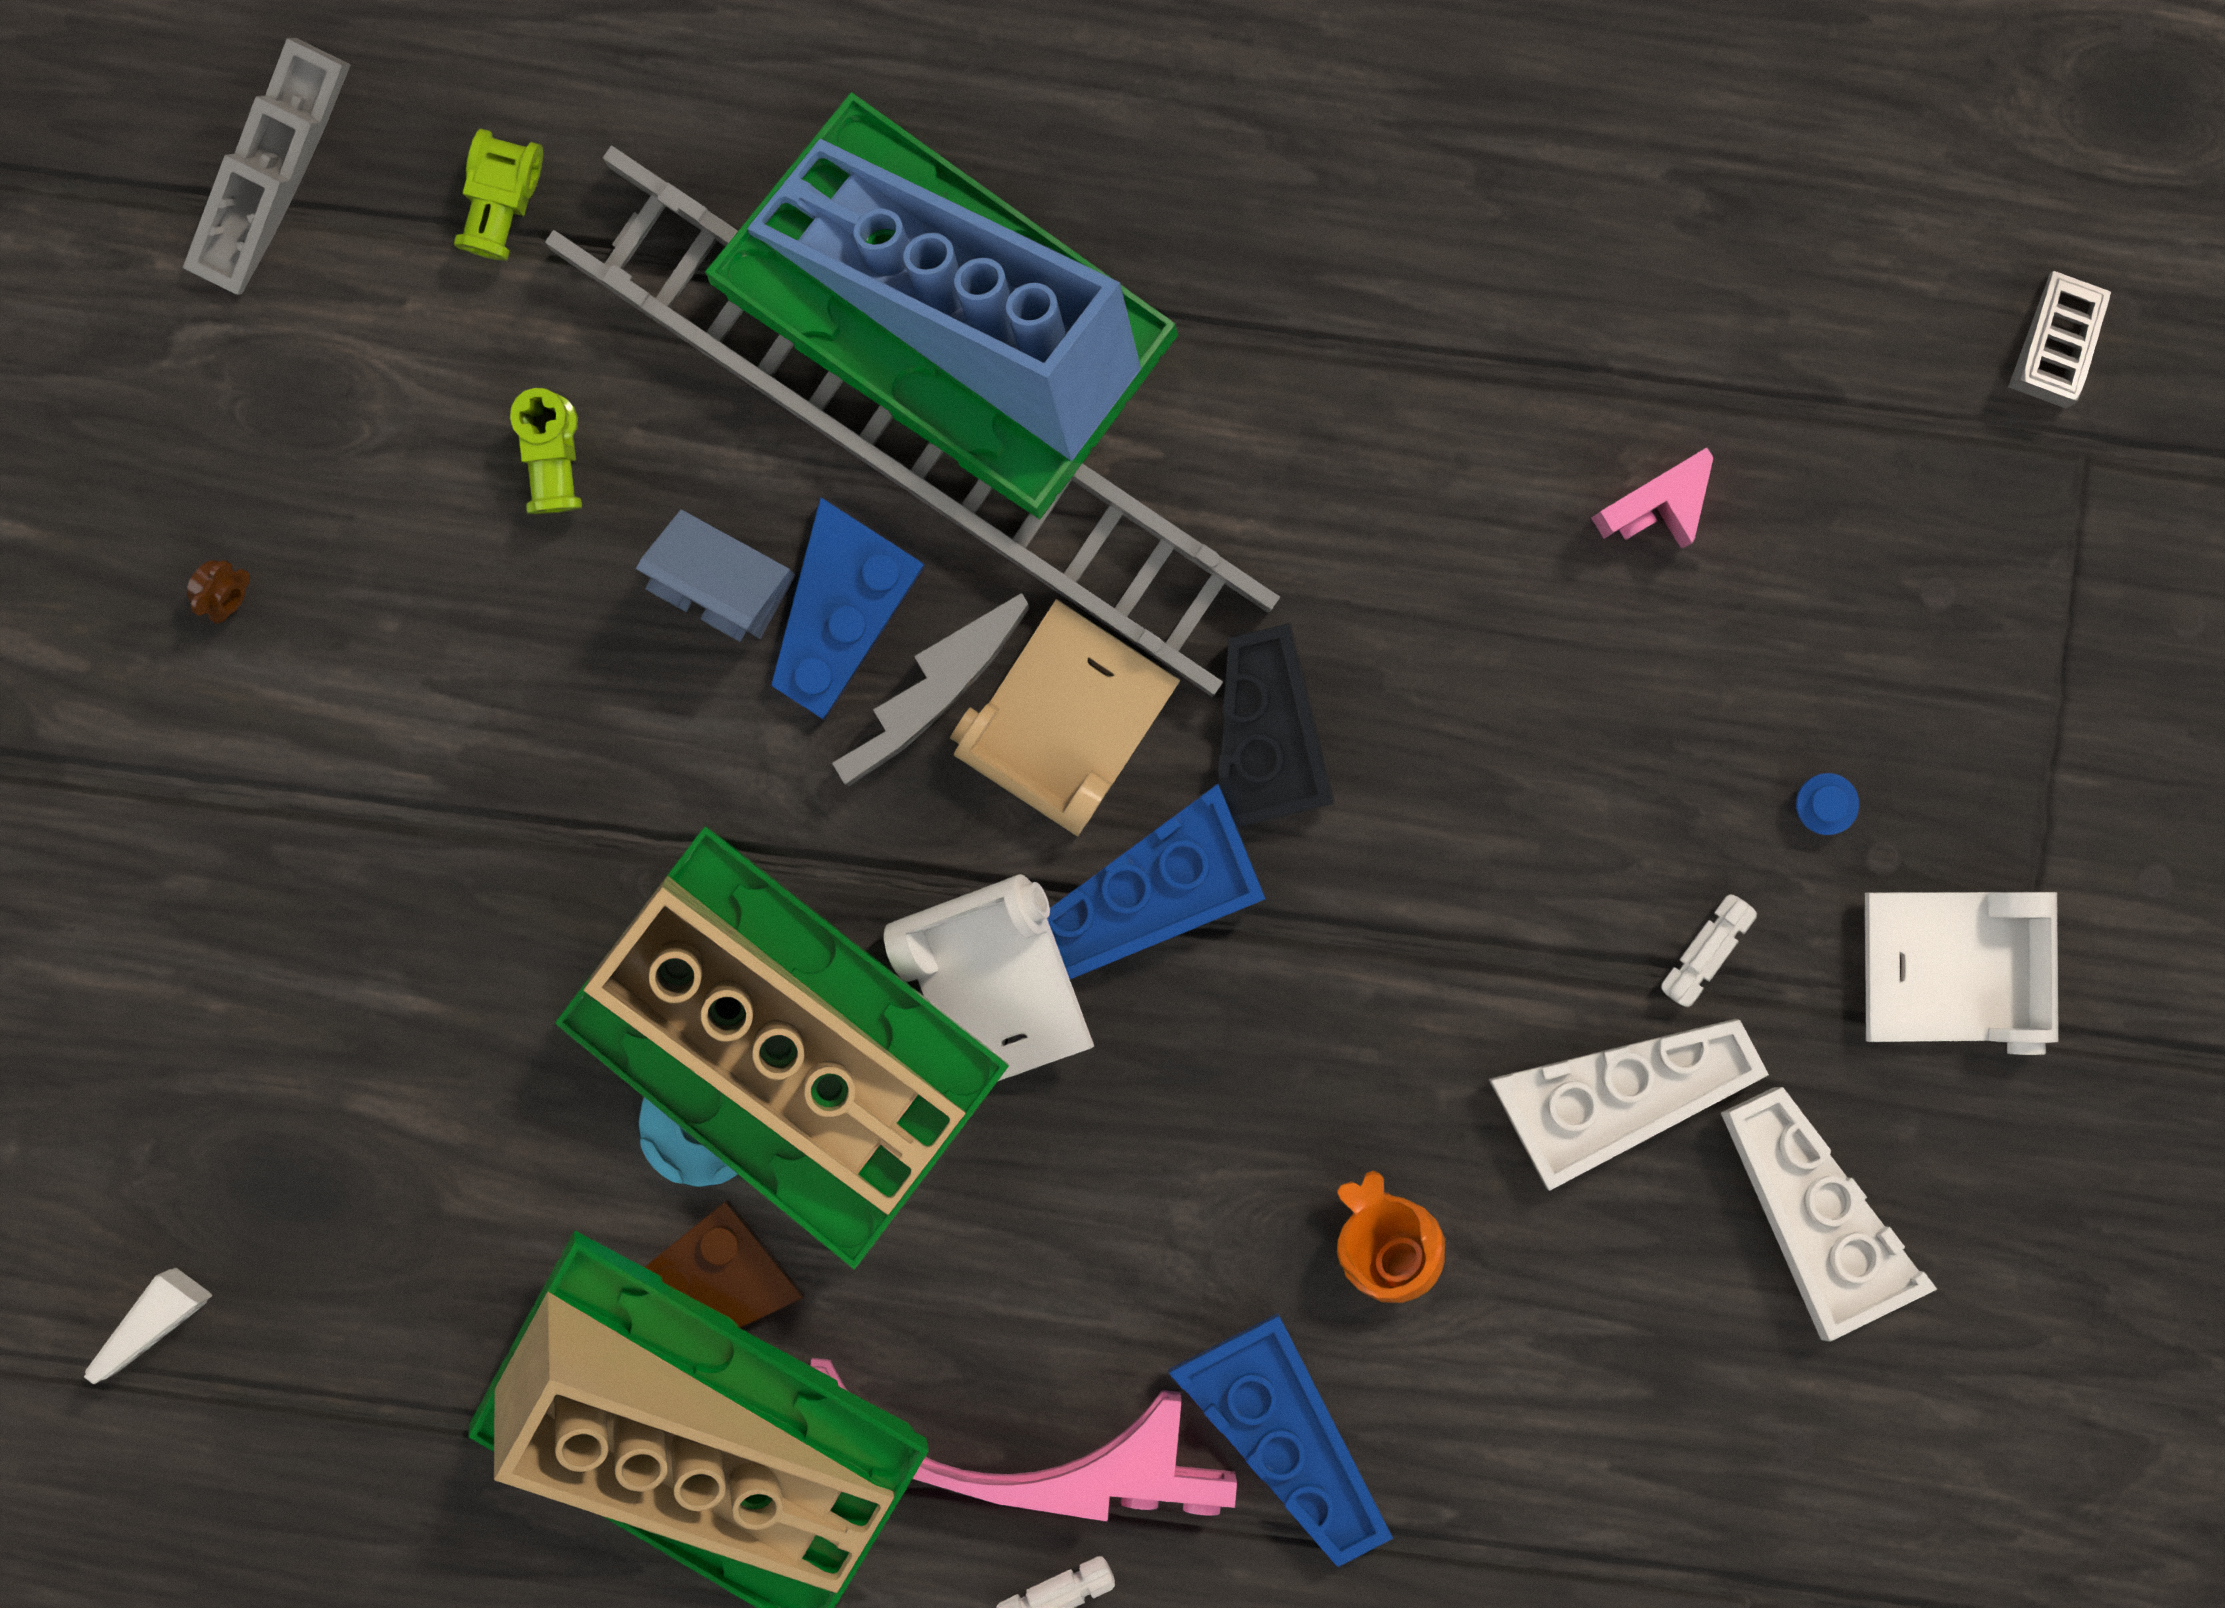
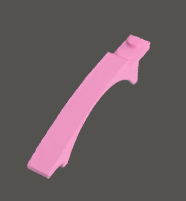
(1131, 1466)

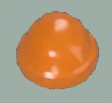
(1388, 1243)

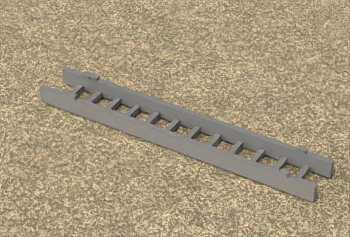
(761, 378)

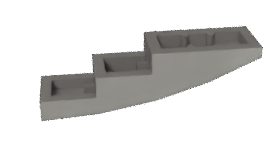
(266, 167)
(950, 671)

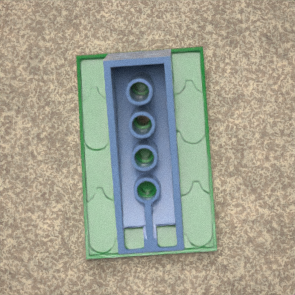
(943, 305)

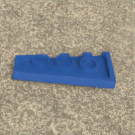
(1158, 888)
(1276, 1419)

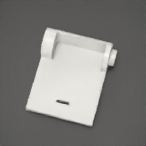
(1968, 968)
(995, 972)

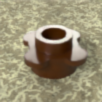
(217, 590)

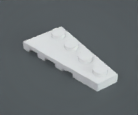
(1613, 1099)

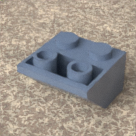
(716, 572)

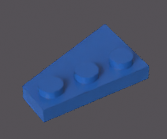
(840, 607)

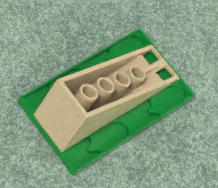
(827, 1077)
(692, 1434)

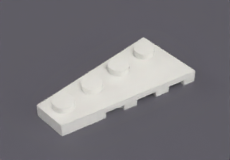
(1831, 1238)

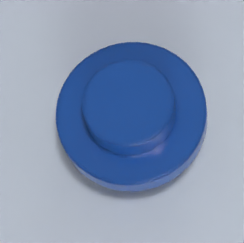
(1827, 804)

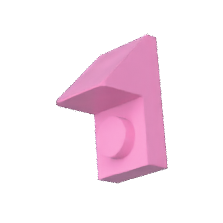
(1676, 496)

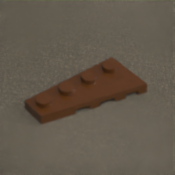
(727, 1268)

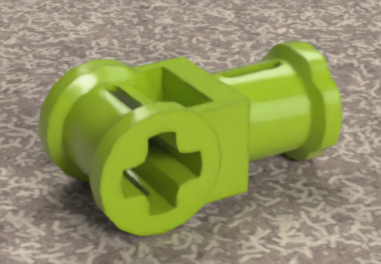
(497, 185)
(547, 452)

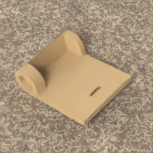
(1059, 724)

